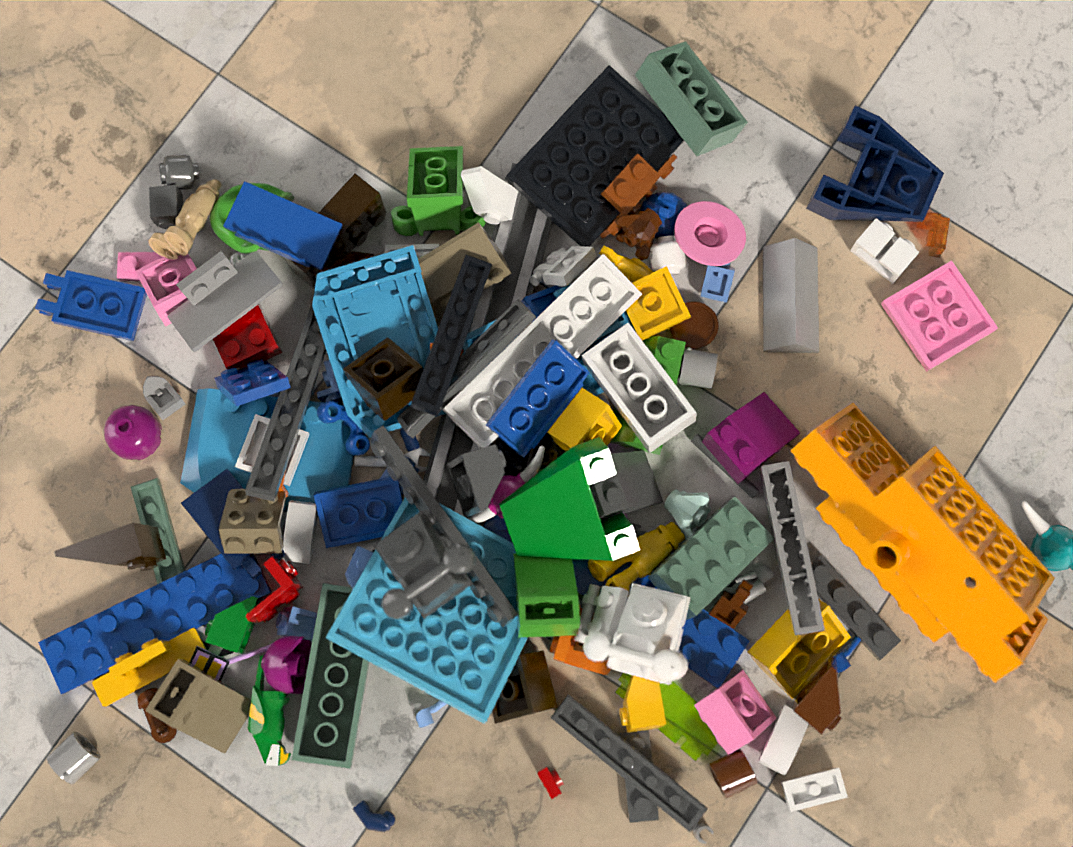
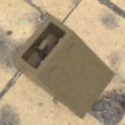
(200, 706)

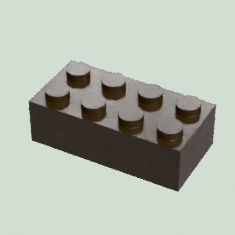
(358, 210)

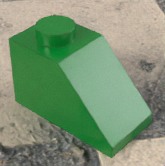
(231, 628)

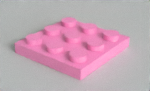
(939, 316)

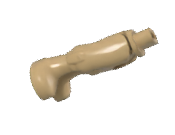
(191, 219)

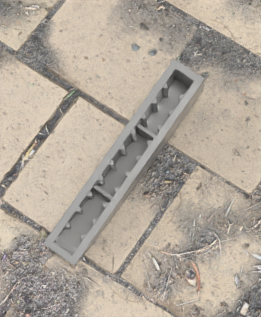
(791, 548)

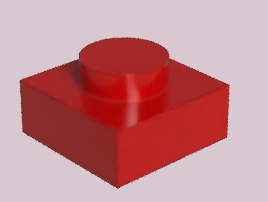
(551, 781)

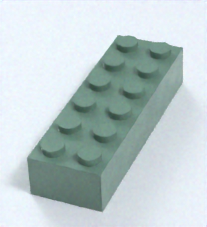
(331, 692)

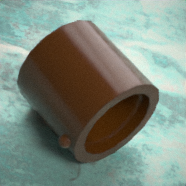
(733, 773)

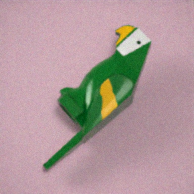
(268, 721)

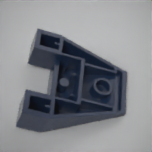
(887, 180)

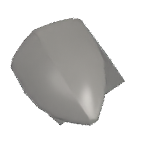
(161, 396)

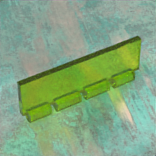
(681, 719)

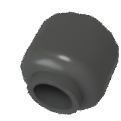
(178, 171)

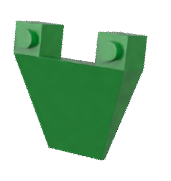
(558, 515)

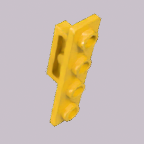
(145, 667)

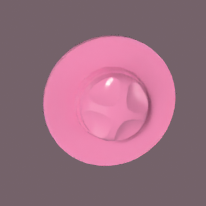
(710, 233)

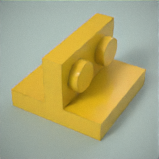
(658, 305)

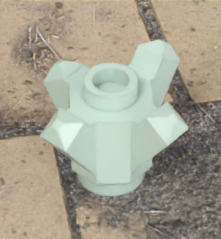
(688, 509)

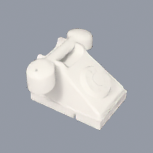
(646, 636)

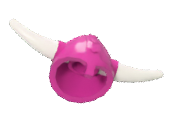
(507, 486)

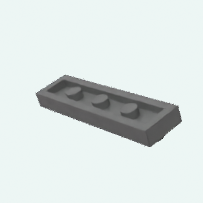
(853, 609)

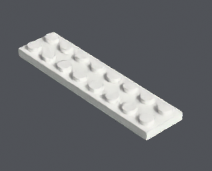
(571, 320)

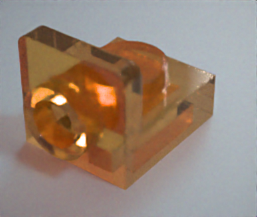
(937, 233)

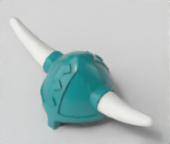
(1052, 543)

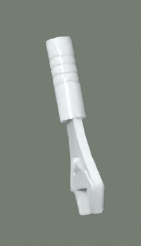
(379, 462)

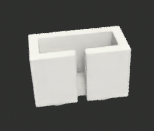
(884, 250)

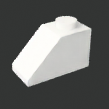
(489, 195)

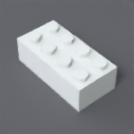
(639, 387)

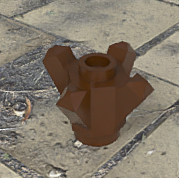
(639, 231)

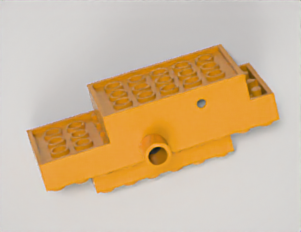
(929, 541)

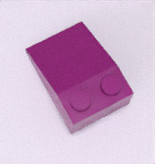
(750, 437)

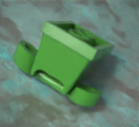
(434, 193)

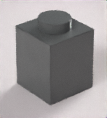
(165, 205)

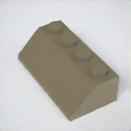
(443, 265)

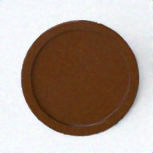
(698, 329)

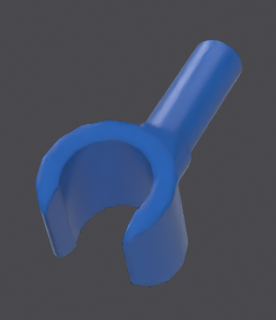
(841, 660)

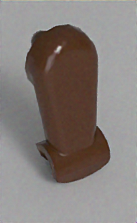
(160, 730)

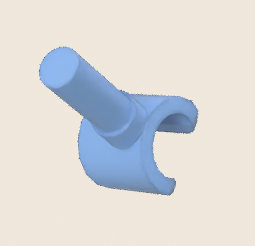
(424, 716)

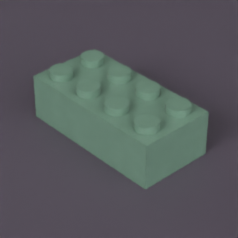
(691, 98)
(712, 556)

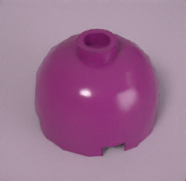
(132, 432)
(287, 664)

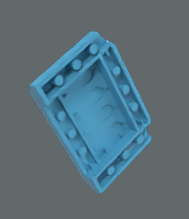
(364, 306)
(220, 433)

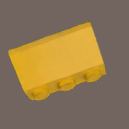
(795, 659)

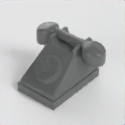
(423, 567)

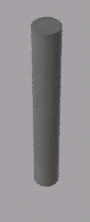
(746, 485)

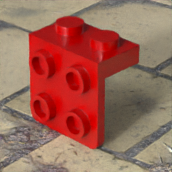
(285, 575)

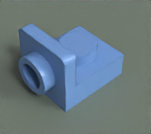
(718, 282)
(332, 393)
(296, 622)

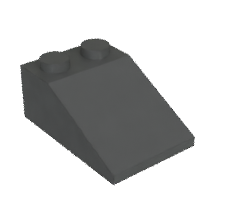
(629, 489)

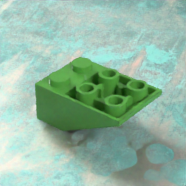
(546, 597)

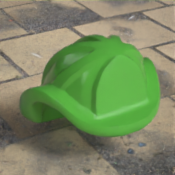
(222, 208)

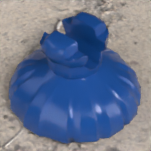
(667, 207)

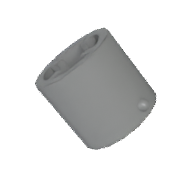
(697, 368)
(73, 758)

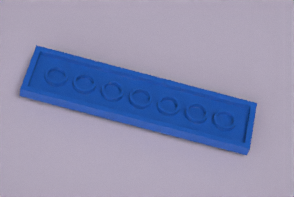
(159, 612)

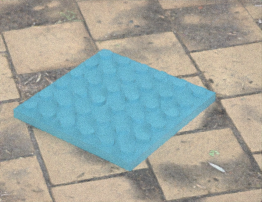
(454, 651)

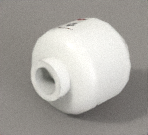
(667, 254)

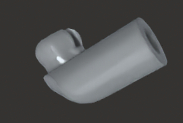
(757, 590)

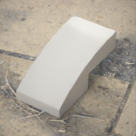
(299, 531)
(783, 741)

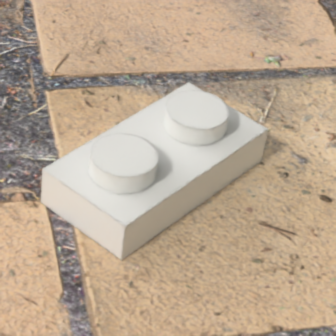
(814, 789)

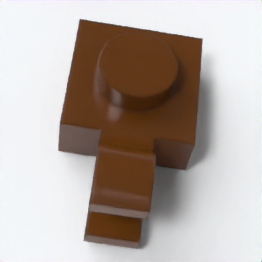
(731, 608)

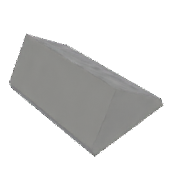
(790, 297)

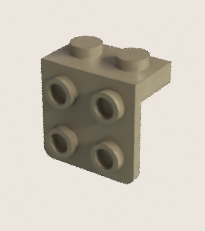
(251, 524)

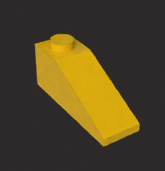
(642, 705)

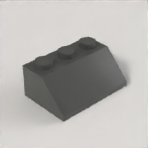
(477, 478)

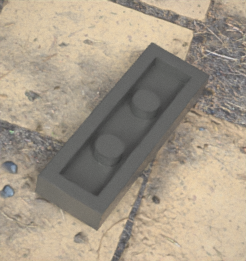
(639, 806)

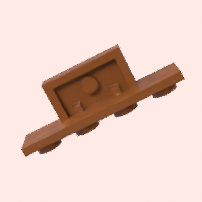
(631, 185)

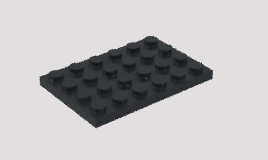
(588, 151)

